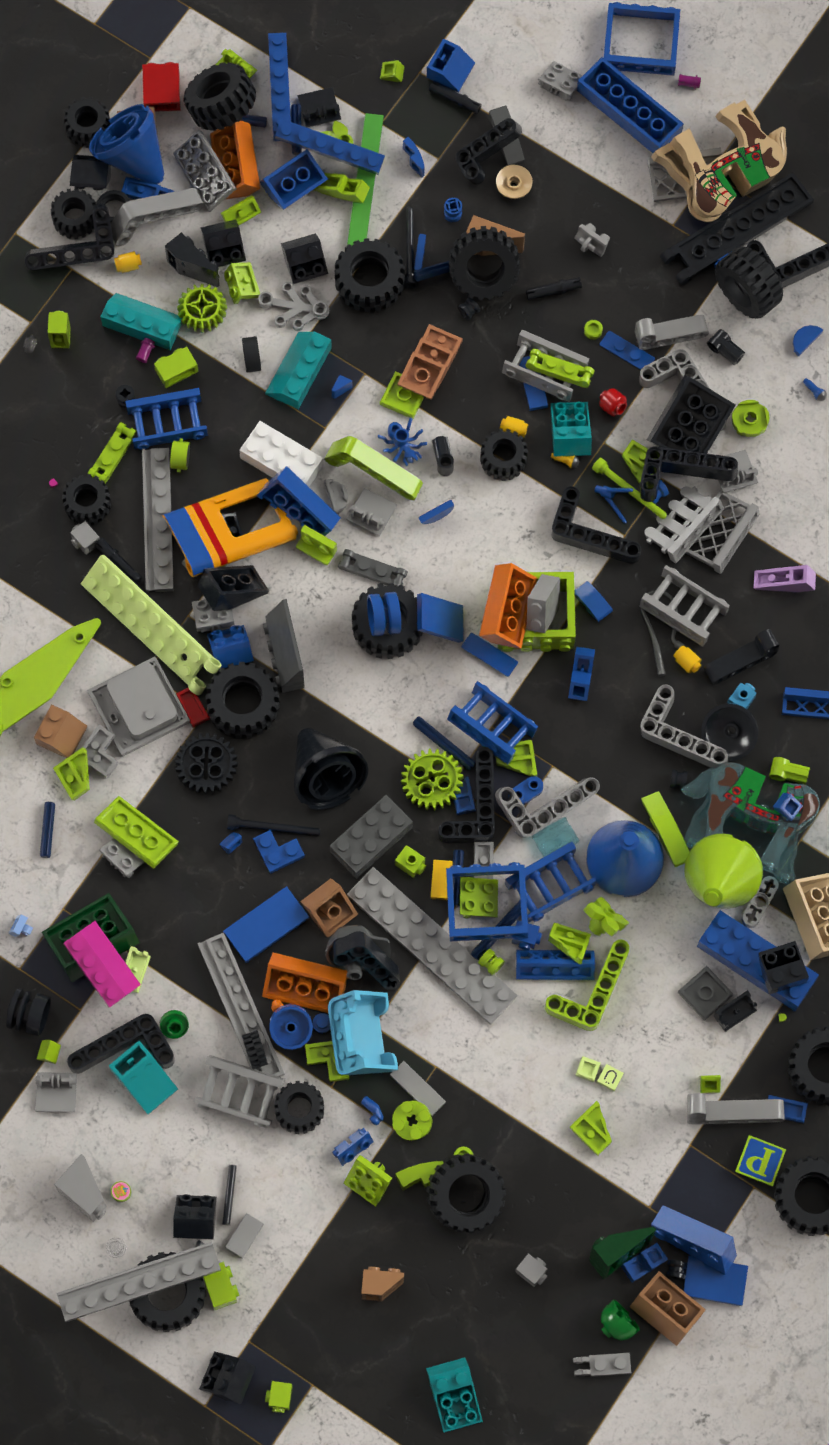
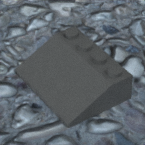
(284, 648)

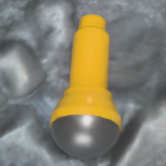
(571, 461)

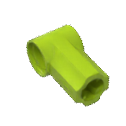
(784, 770)

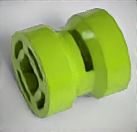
(491, 961)

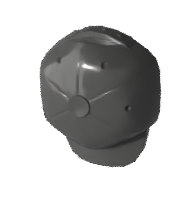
(354, 969)

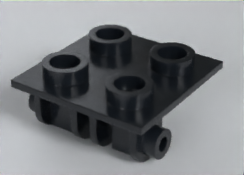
(319, 107)

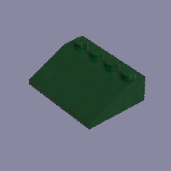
(109, 919)
(618, 1248)

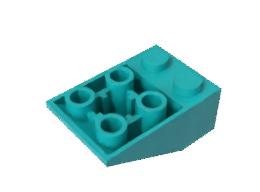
(571, 429)
(143, 1077)
(454, 1394)

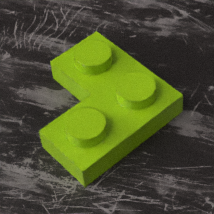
(323, 1053)

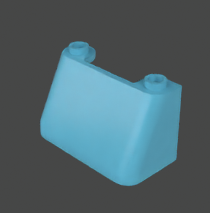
(358, 1033)

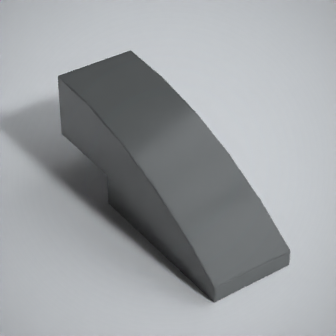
(512, 152)

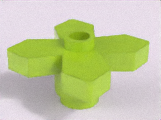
(604, 918)

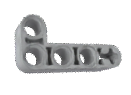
(669, 332)

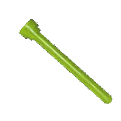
(601, 467)

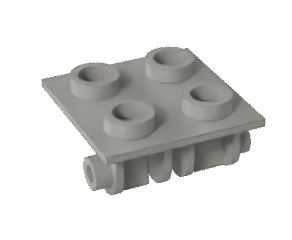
(561, 79)
(746, 473)
(371, 512)
(207, 618)
(121, 857)
(56, 1092)

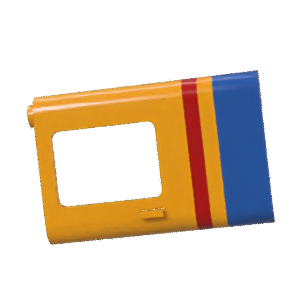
(209, 542)

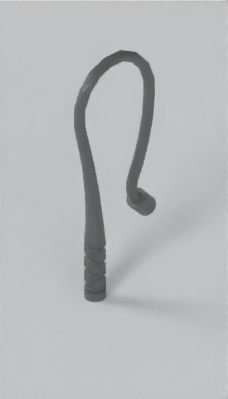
(657, 652)

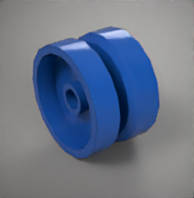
(384, 613)
(288, 1015)

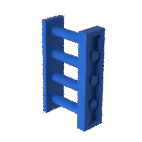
(171, 401)
(482, 735)
(550, 863)

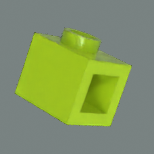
(410, 862)
(279, 1396)

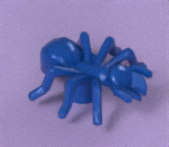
(400, 438)

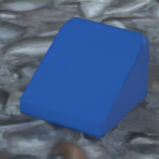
(341, 386)
(787, 806)
(231, 842)

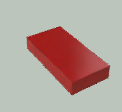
(192, 707)

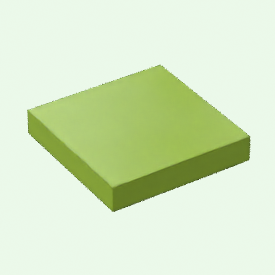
(401, 399)

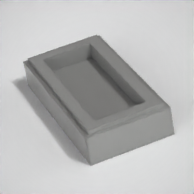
(244, 1235)

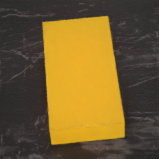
(439, 879)

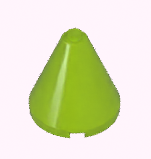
(723, 871)

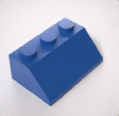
(293, 180)

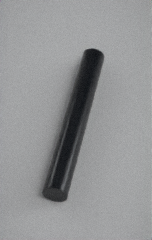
(229, 1194)

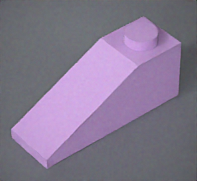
(785, 579)

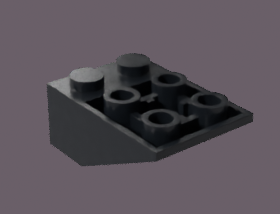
(191, 261)

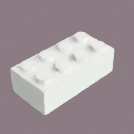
(273, 451)

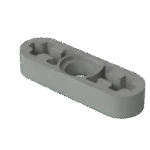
(771, 893)

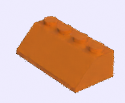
(237, 155)
(506, 606)
(303, 982)

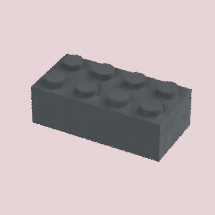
(371, 836)

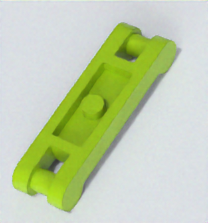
(559, 368)
(113, 452)

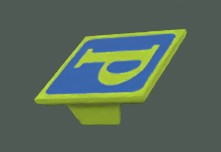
(760, 1160)

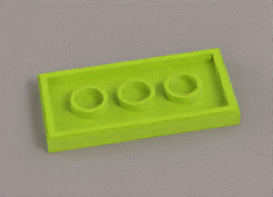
(136, 832)

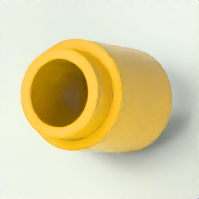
(127, 262)
(514, 425)
(687, 659)

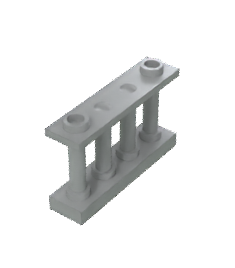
(530, 341)
(683, 622)
(235, 1070)

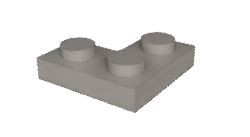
(95, 747)

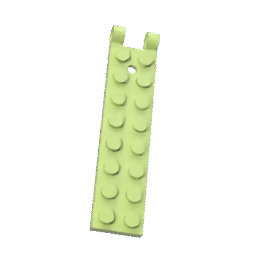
(149, 623)

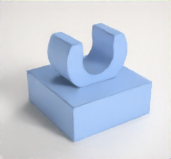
(20, 927)

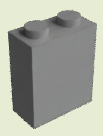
(543, 603)

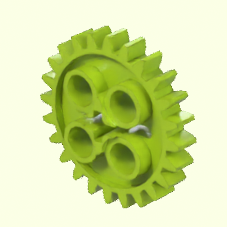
(426, 763)

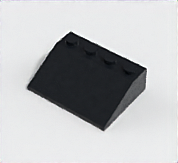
(691, 418)

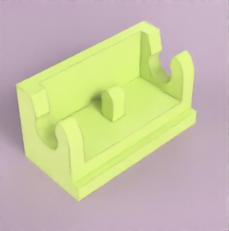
(138, 964)

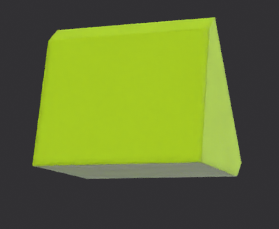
(49, 1051)
(710, 1084)

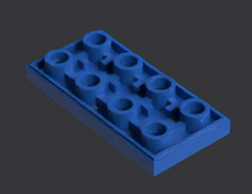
(266, 924)

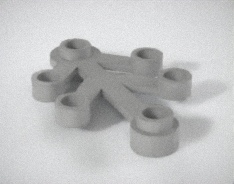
(296, 306)

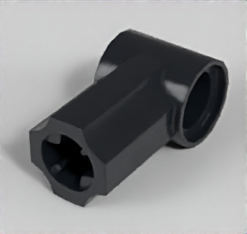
(722, 344)
(443, 455)

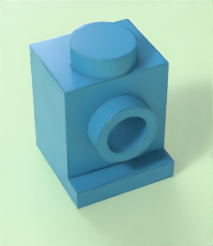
(747, 690)

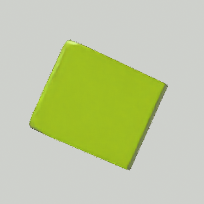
(392, 71)

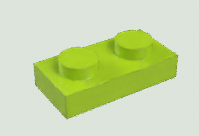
(242, 211)

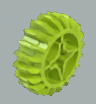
(187, 306)

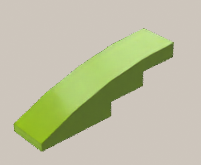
(666, 828)

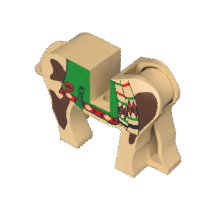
(749, 165)

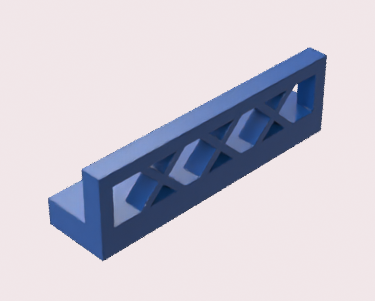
(808, 696)
(555, 967)

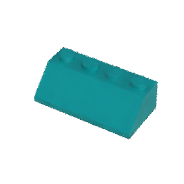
(141, 320)
(299, 368)

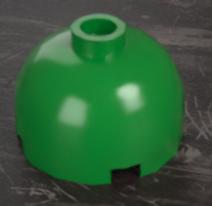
(617, 1322)

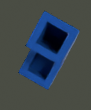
(581, 673)

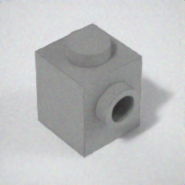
(84, 537)
(532, 1270)

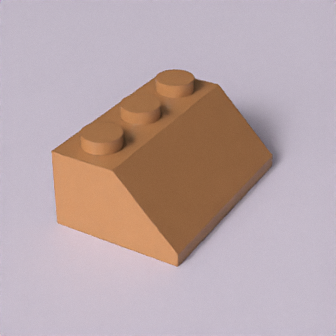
(667, 1308)

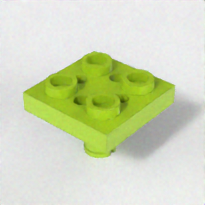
(368, 1180)

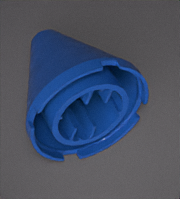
(131, 144)
(625, 858)

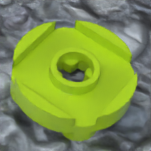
(747, 428)
(402, 1126)

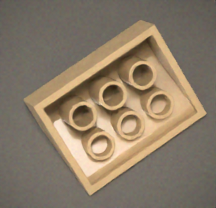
(810, 909)

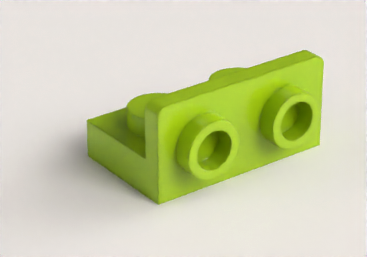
(241, 282)
(316, 545)

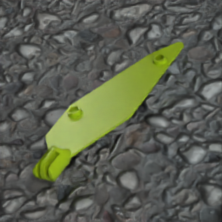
(41, 673)

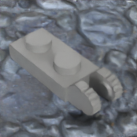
(604, 1365)

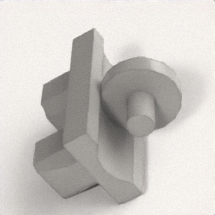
(590, 240)

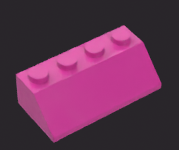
(101, 964)

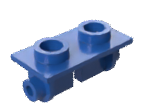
(346, 1152)

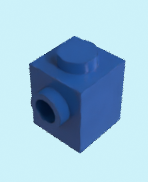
(533, 937)

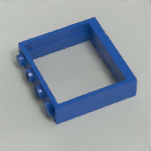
(640, 64)
(487, 933)

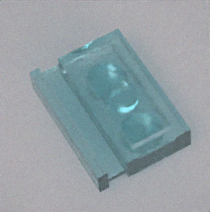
(555, 837)

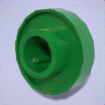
(174, 1024)

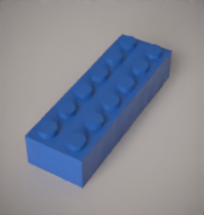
(629, 106)
(739, 949)

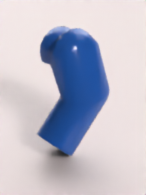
(374, 1108)

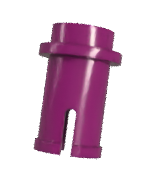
(689, 81)
(145, 350)

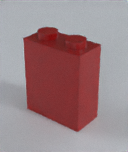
(161, 86)

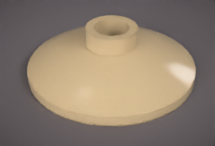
(514, 174)

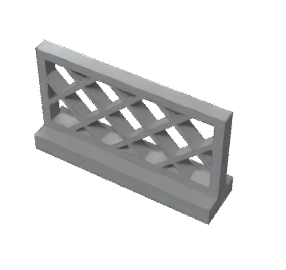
(708, 155)
(736, 535)

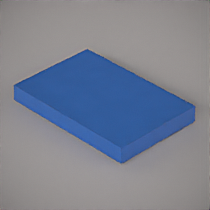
(440, 618)
(711, 1285)

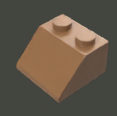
(60, 732)
(329, 907)

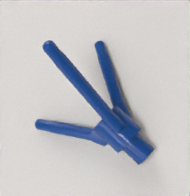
(609, 494)

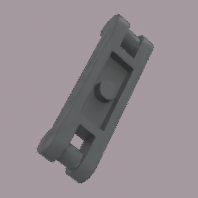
(371, 569)

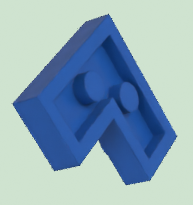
(277, 856)

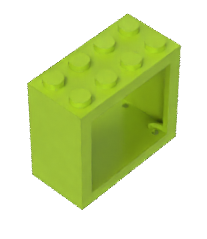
(553, 639)

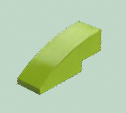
(343, 188)
(417, 1173)

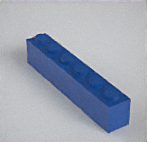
(279, 79)
(329, 146)

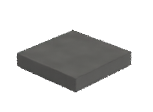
(705, 993)

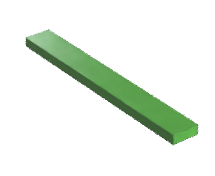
(361, 211)

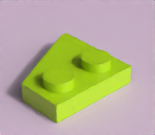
(635, 458)
(523, 759)
(74, 774)
(570, 941)
(592, 1129)

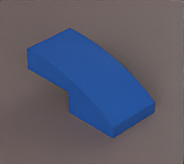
(416, 160)
(593, 601)
(644, 1262)

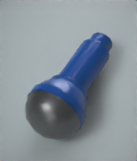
(819, 393)

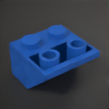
(450, 66)
(230, 645)

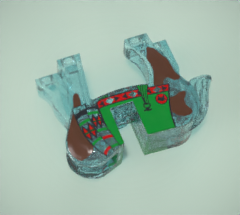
(734, 793)

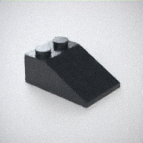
(231, 586)

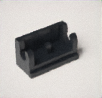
(735, 1011)

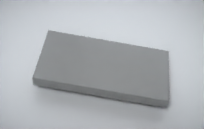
(204, 170)

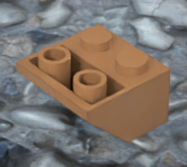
(380, 1284)

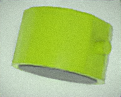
(180, 455)

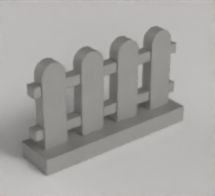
(694, 526)

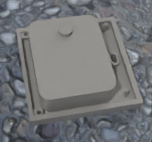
(141, 705)

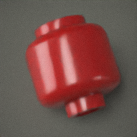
(613, 402)

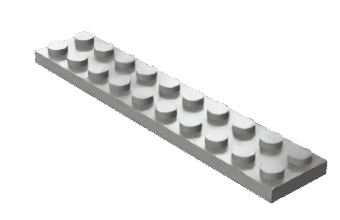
(431, 945)

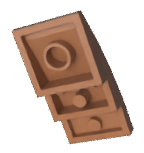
(430, 362)

